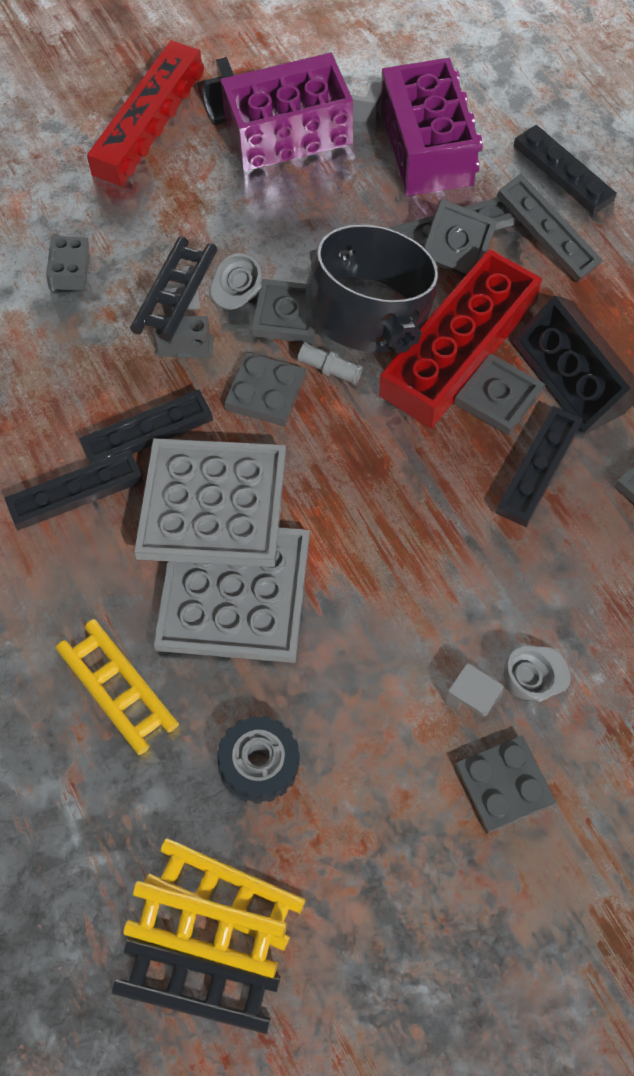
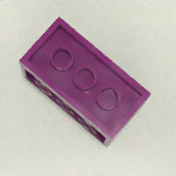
(288, 111)
(429, 126)

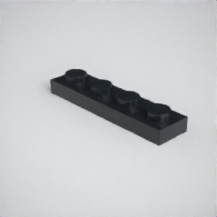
(565, 169)
(139, 430)
(539, 466)
(73, 490)

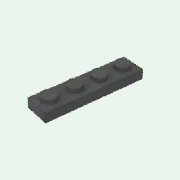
(549, 228)

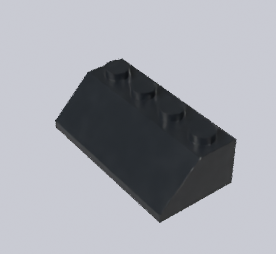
(576, 364)

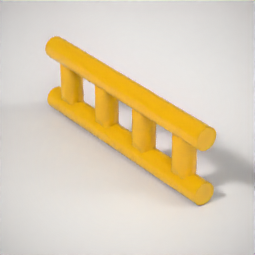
(138, 689)
(216, 869)
(227, 916)

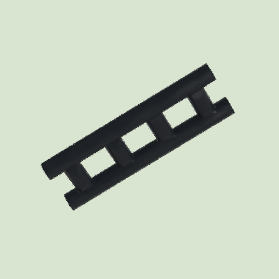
(179, 302)
(173, 998)

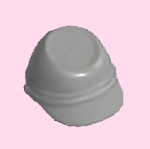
(236, 281)
(536, 673)

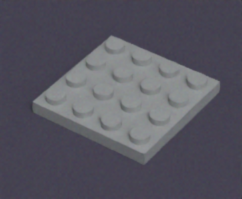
(212, 503)
(236, 607)

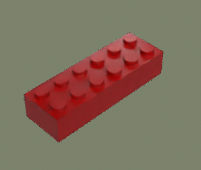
(460, 337)

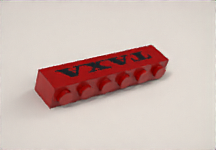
(145, 113)

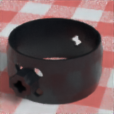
(380, 257)

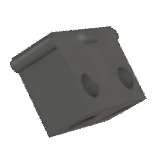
(68, 263)
(188, 340)

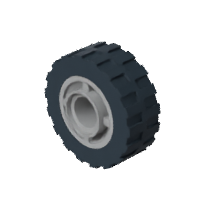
(253, 737)

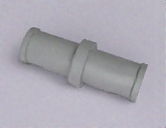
(330, 363)

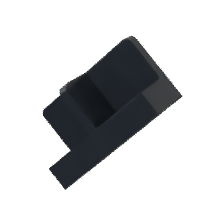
(212, 93)

